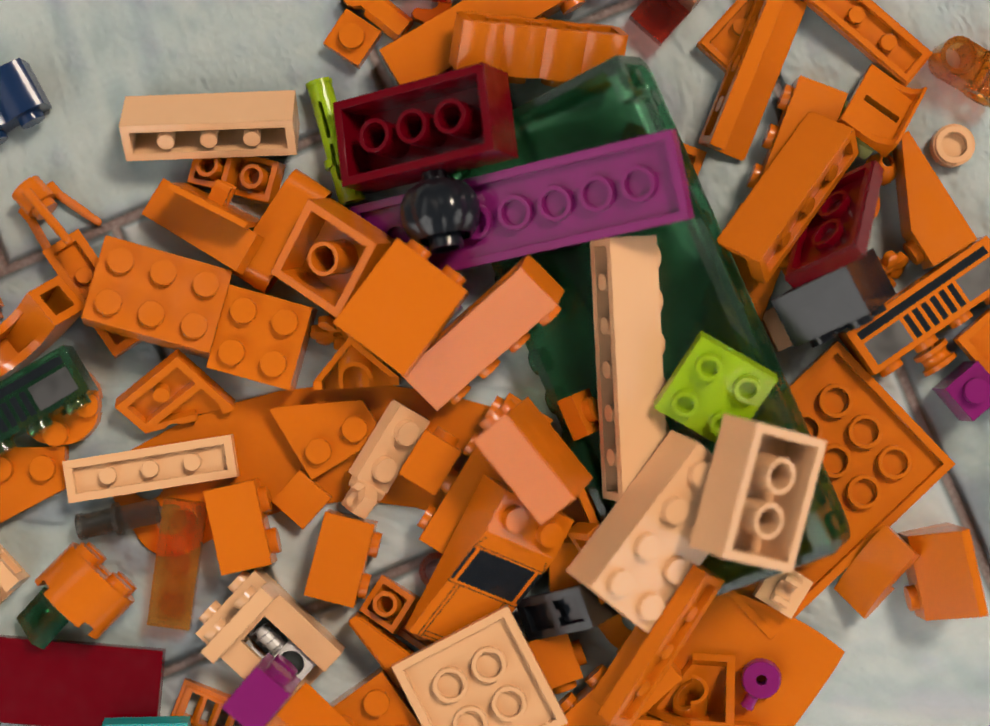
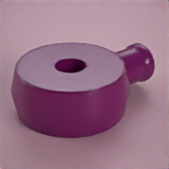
(757, 689)

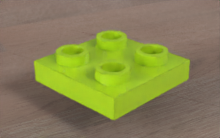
(714, 383)

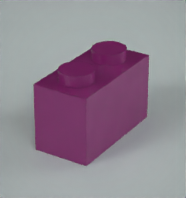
(263, 691)

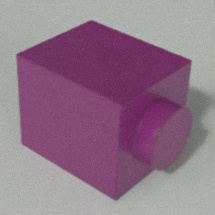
(966, 390)

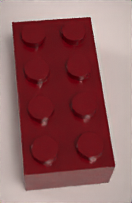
(424, 126)

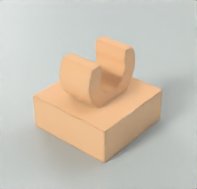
(783, 591)

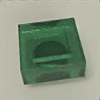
(41, 621)

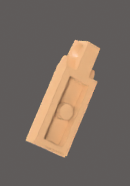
(383, 457)

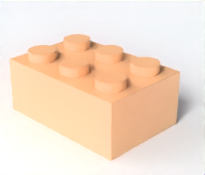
(757, 494)

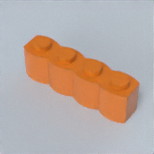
(533, 46)

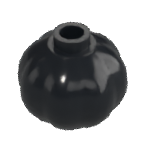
(439, 211)

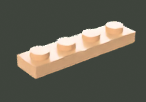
(150, 468)

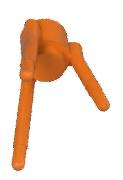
(39, 203)

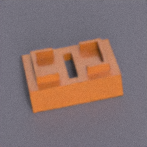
(890, 99)

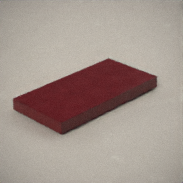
(77, 682)

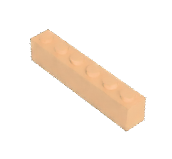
(627, 356)

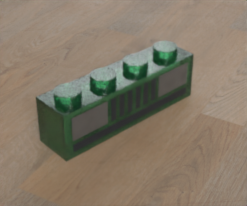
(40, 393)

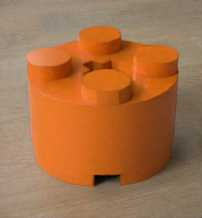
(86, 589)

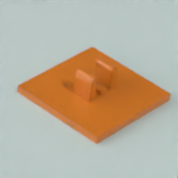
(216, 201)

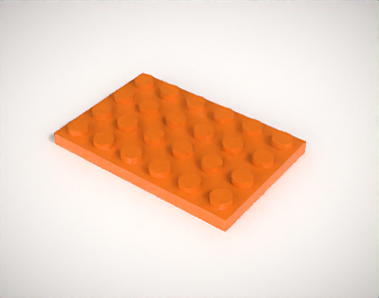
(871, 454)

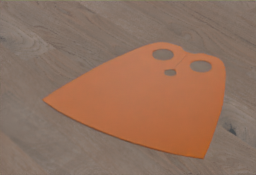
(798, 650)

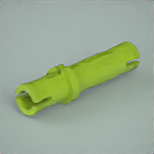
(322, 99)

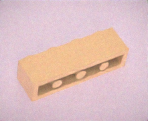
(210, 125)

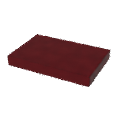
(839, 229)

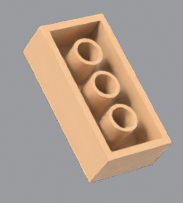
(645, 539)

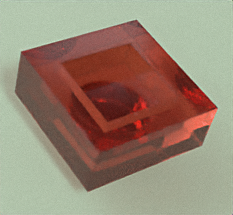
(659, 18)

